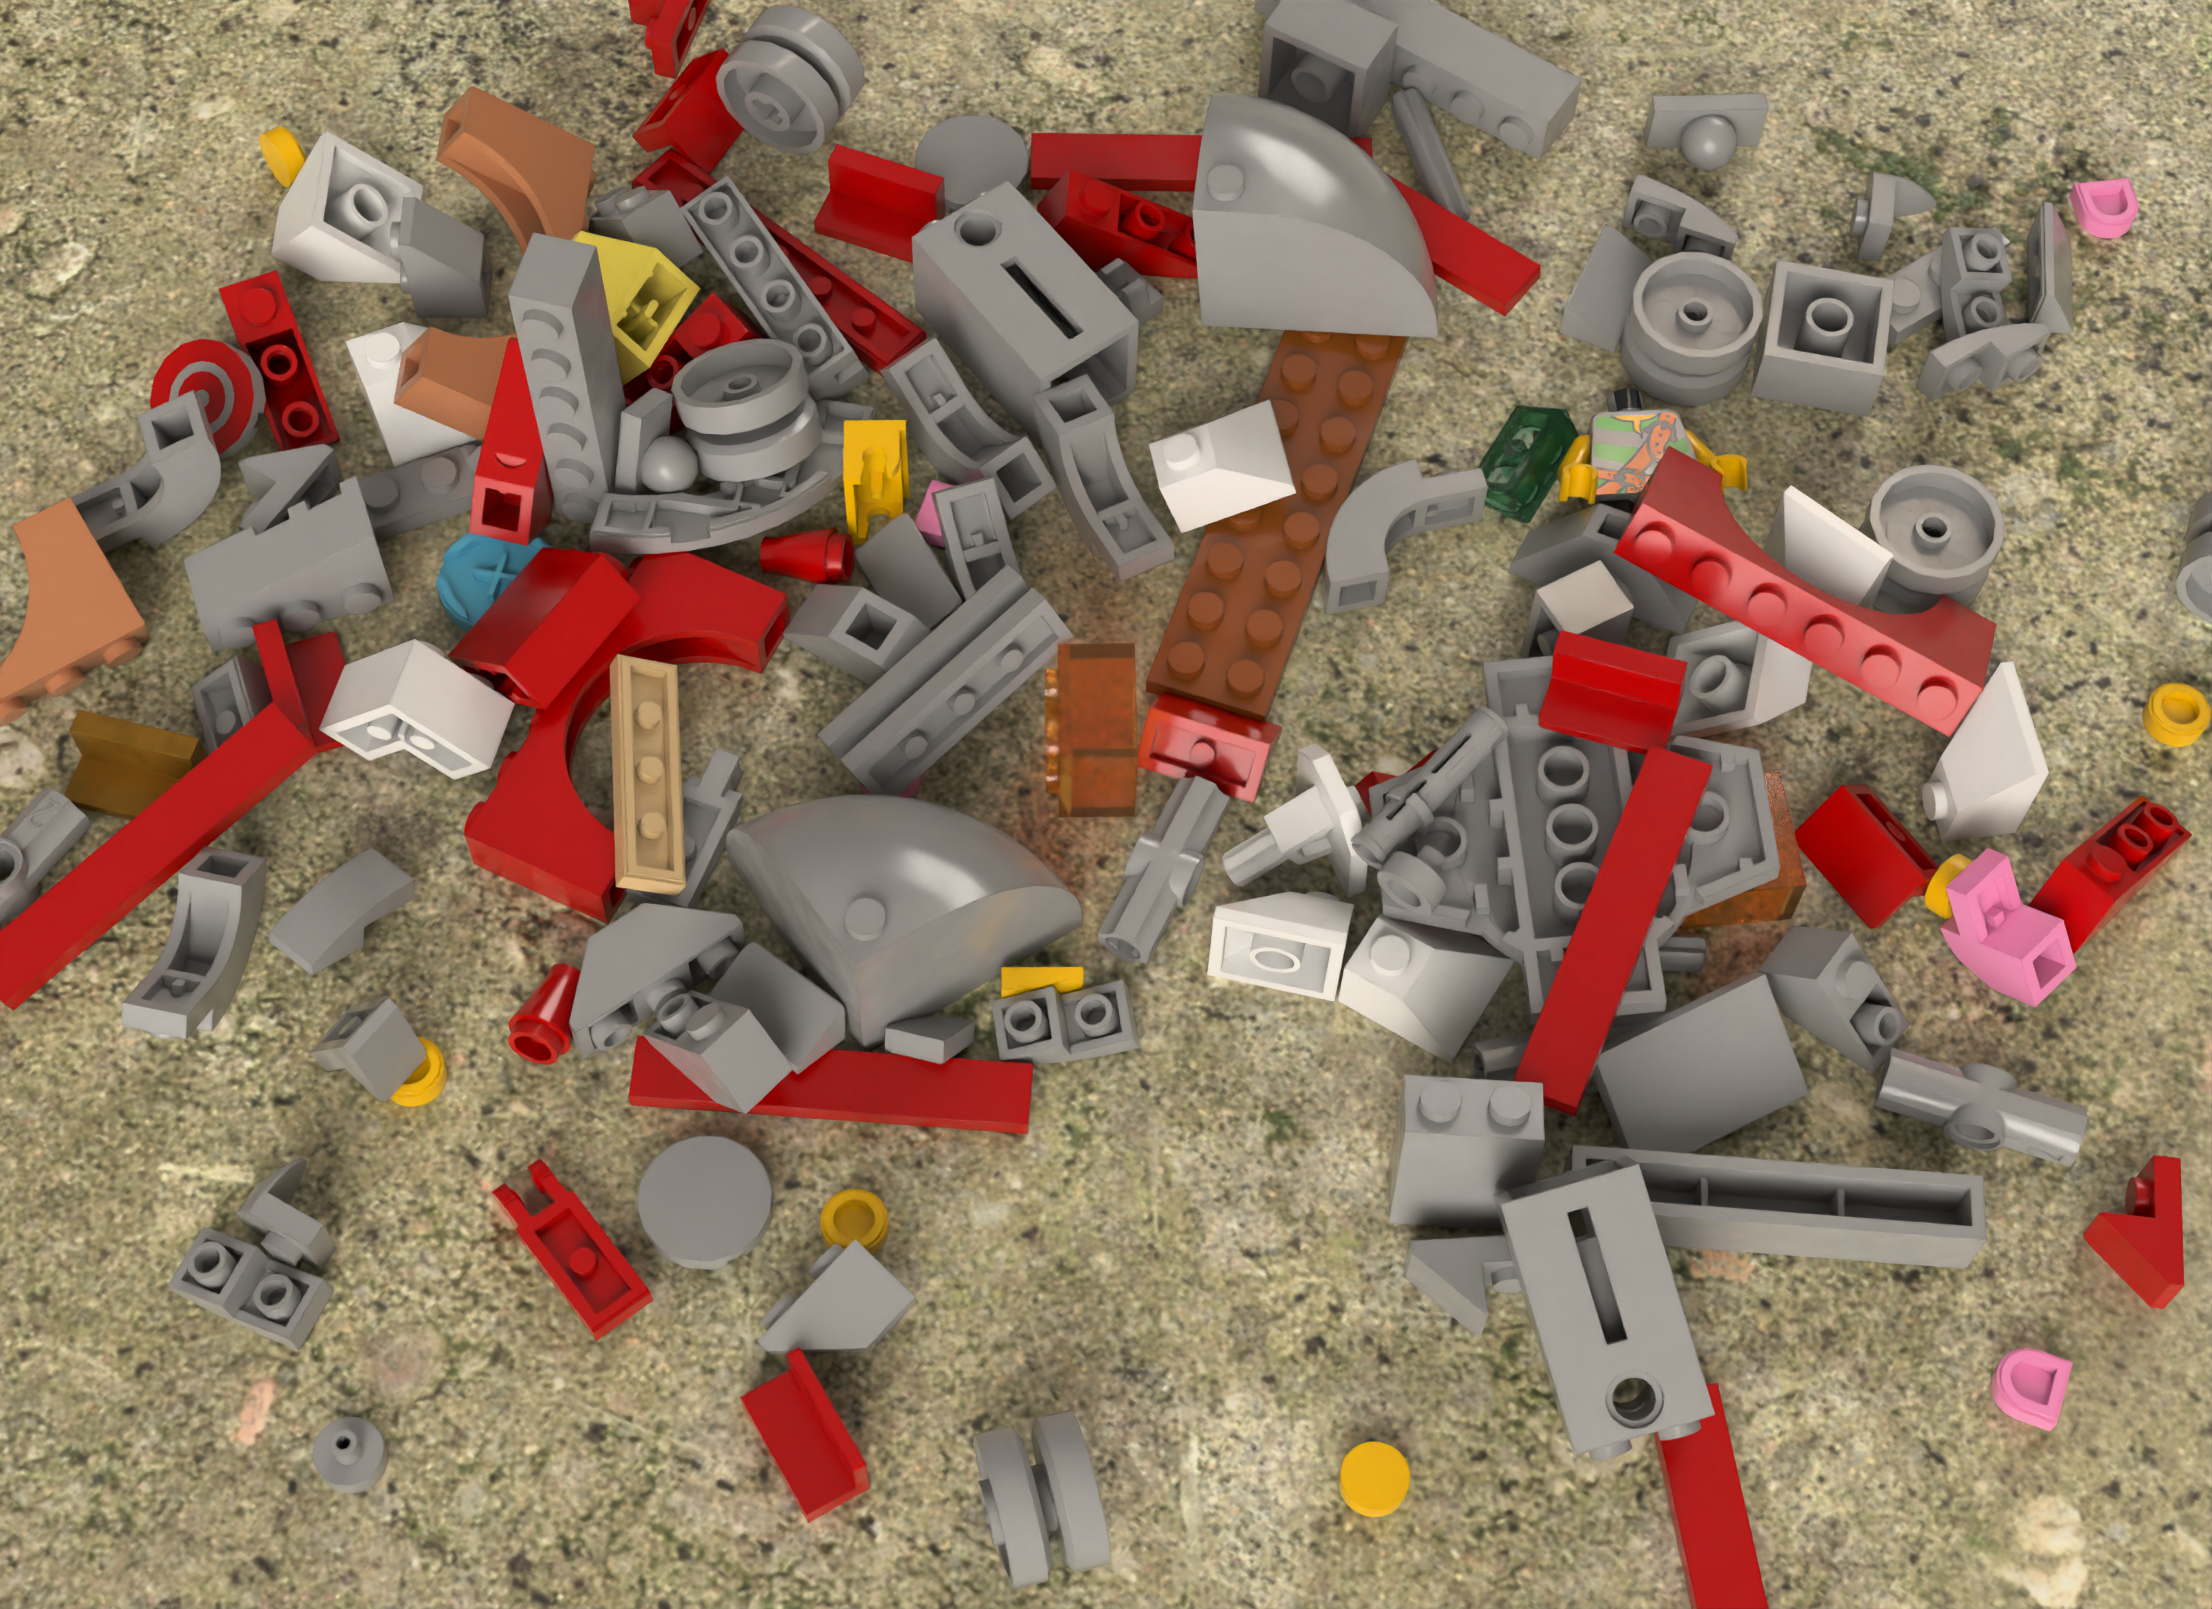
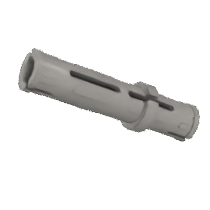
(1412, 805)

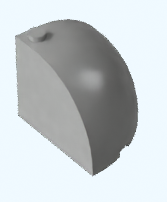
(1303, 229)
(898, 901)

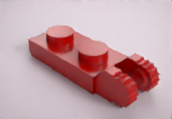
(575, 1254)

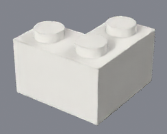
(421, 705)

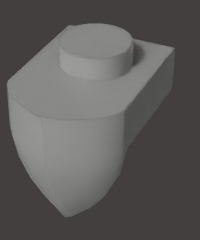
(1883, 200)
(284, 1229)

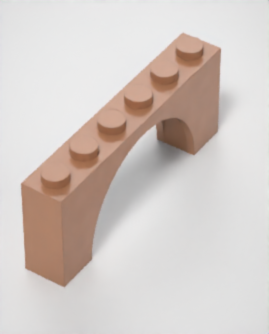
(538, 185)
(73, 615)

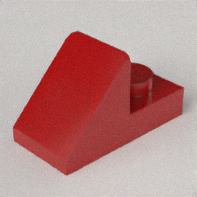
(669, 30)
(2148, 1239)

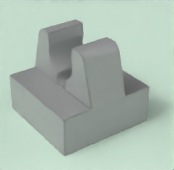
(1132, 290)

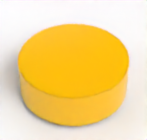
(282, 154)
(2176, 714)
(1936, 895)
(425, 1081)
(855, 1216)
(1374, 1479)

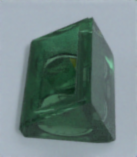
(1526, 460)

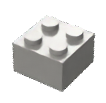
(1328, 61)
(1823, 338)

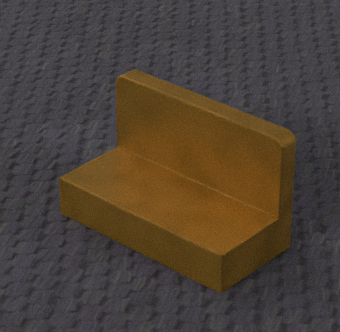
(126, 764)

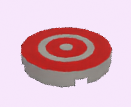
(224, 382)

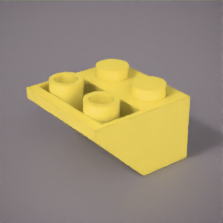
(643, 299)

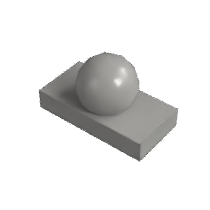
(1706, 125)
(647, 456)

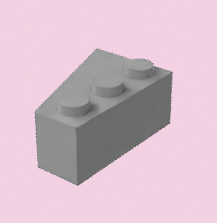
(297, 572)

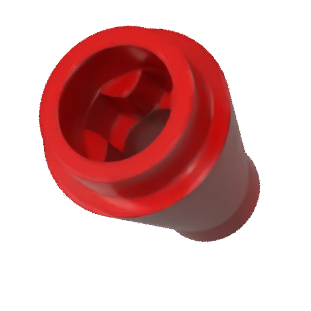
(810, 556)
(541, 1024)

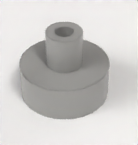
(1414, 880)
(350, 1455)

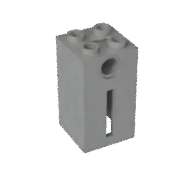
(1021, 304)
(1604, 1307)

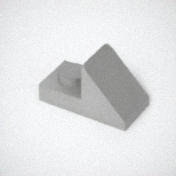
(287, 479)
(373, 1046)
(1458, 1270)

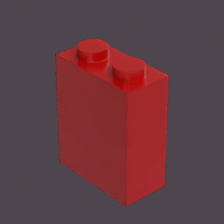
(547, 624)

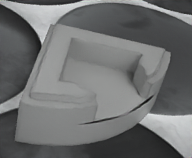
(930, 1037)

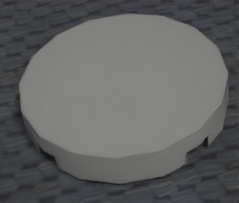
(973, 157)
(705, 1202)

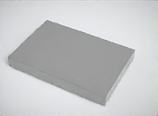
(1700, 1070)

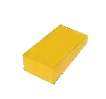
(1026, 979)

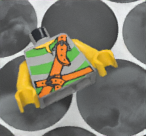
(1624, 449)

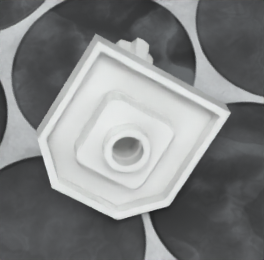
(1308, 827)

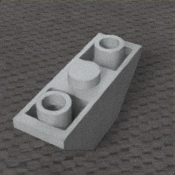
(1590, 537)
(855, 630)
(645, 963)

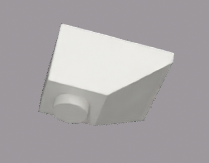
(342, 215)
(403, 432)
(1222, 466)
(1826, 550)
(1735, 679)
(1989, 766)
(1282, 942)
(1423, 982)

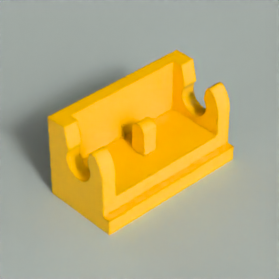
(874, 472)

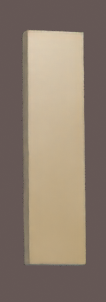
(647, 776)

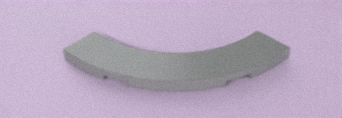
(735, 512)

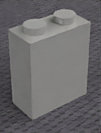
(1461, 1145)

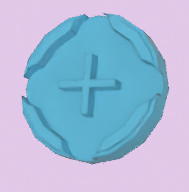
(478, 572)

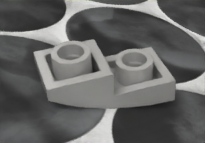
(1677, 218)
(1971, 280)
(1987, 355)
(333, 914)
(1066, 1027)
(250, 1288)

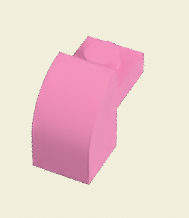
(2001, 938)

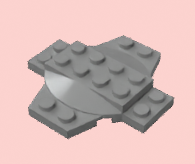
(1538, 822)

